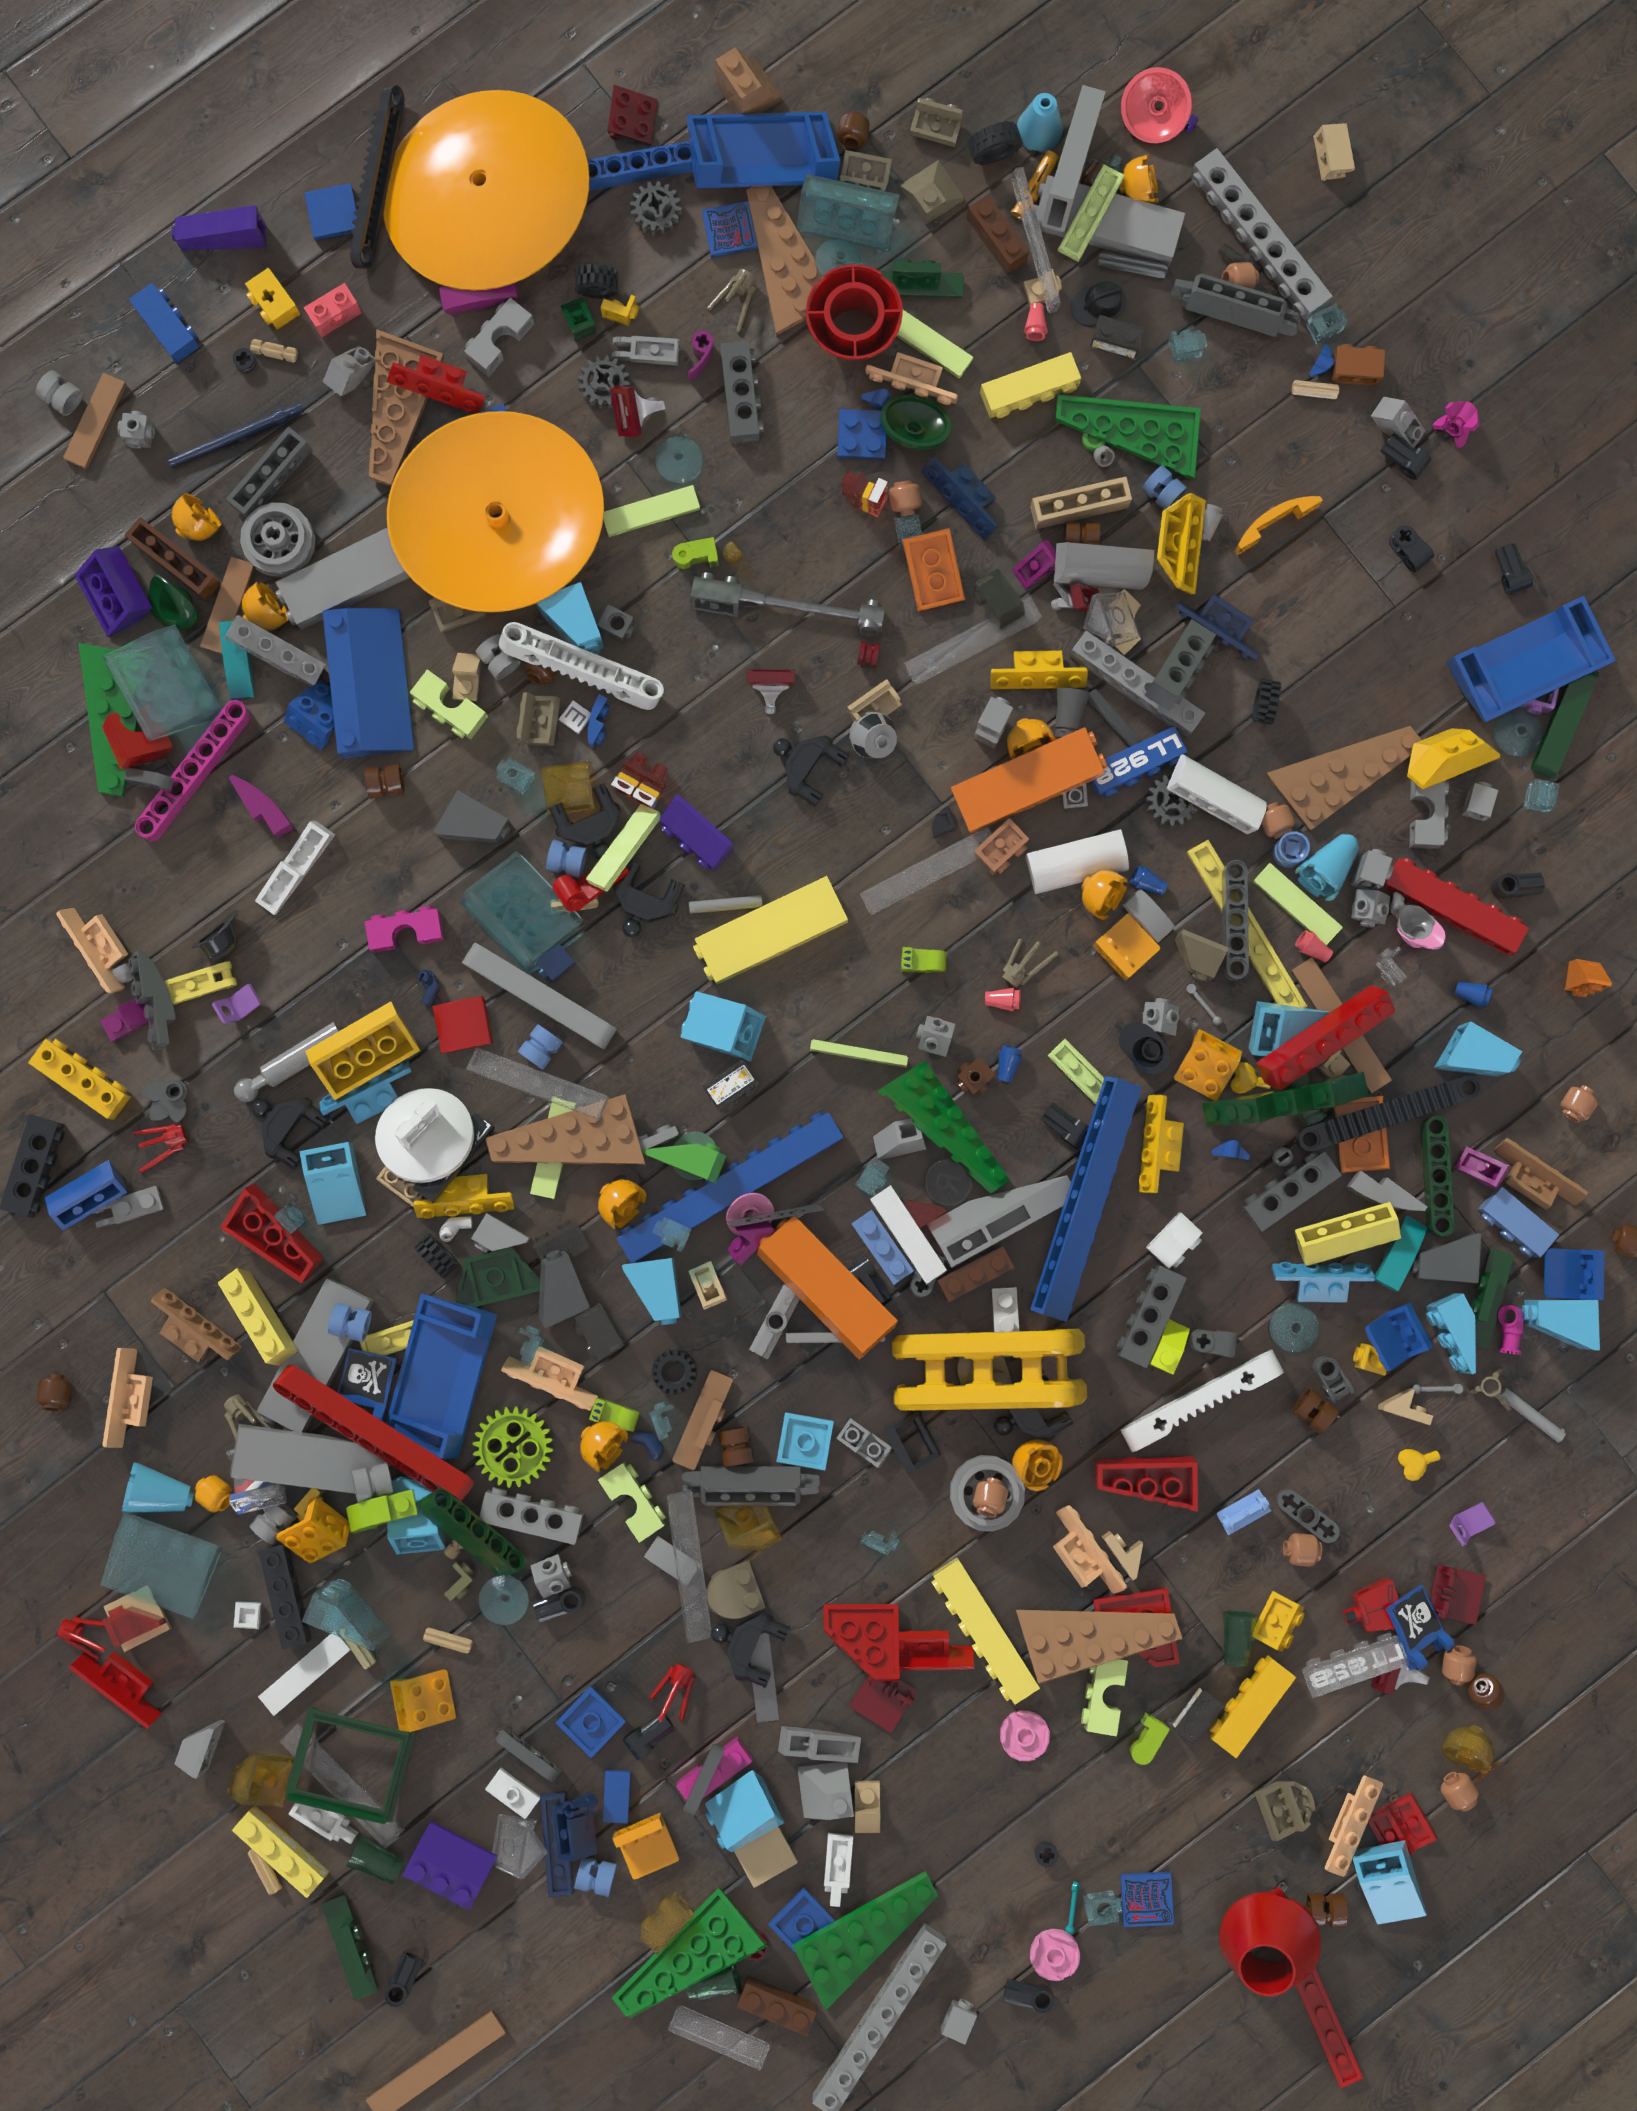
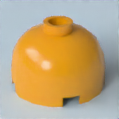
(1140, 180)
(193, 520)
(262, 608)
(1028, 736)
(1103, 892)
(619, 1202)
(601, 1444)
(1037, 1463)

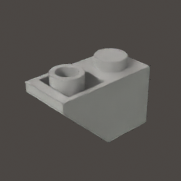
(348, 370)
(1398, 418)
(899, 1139)

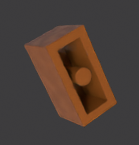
(1358, 365)

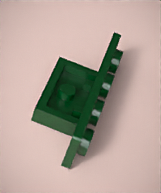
(924, 280)
(1490, 1295)
(349, 1946)

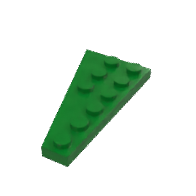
(1150, 431)
(102, 699)
(942, 1121)
(852, 1943)
(704, 1946)

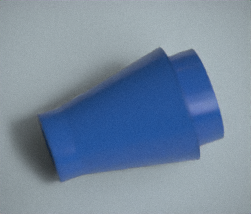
(1148, 881)
(1474, 993)
(1008, 1062)

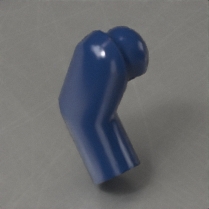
(431, 986)
(651, 1442)

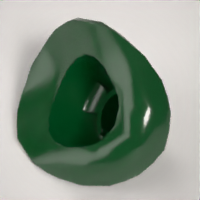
(171, 604)

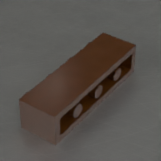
(172, 559)

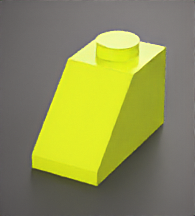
(1170, 1347)

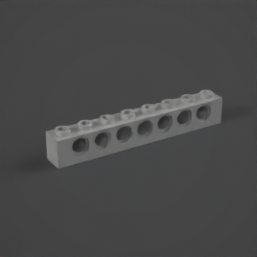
(1216, 166)
(879, 2019)

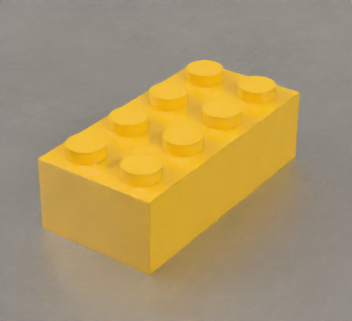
(362, 1050)

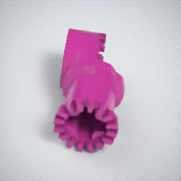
(1511, 1331)

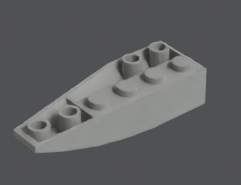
(995, 1217)

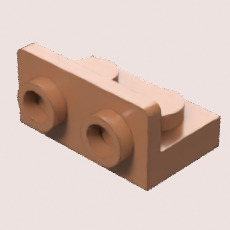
(1002, 846)

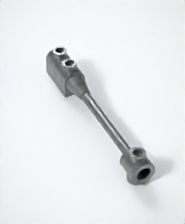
(728, 596)

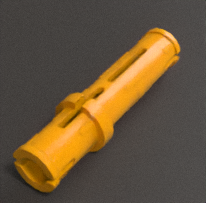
(1048, 162)

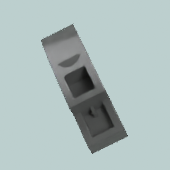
(151, 990)

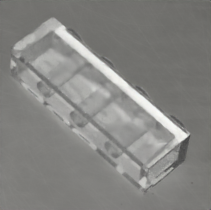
(1355, 1666)

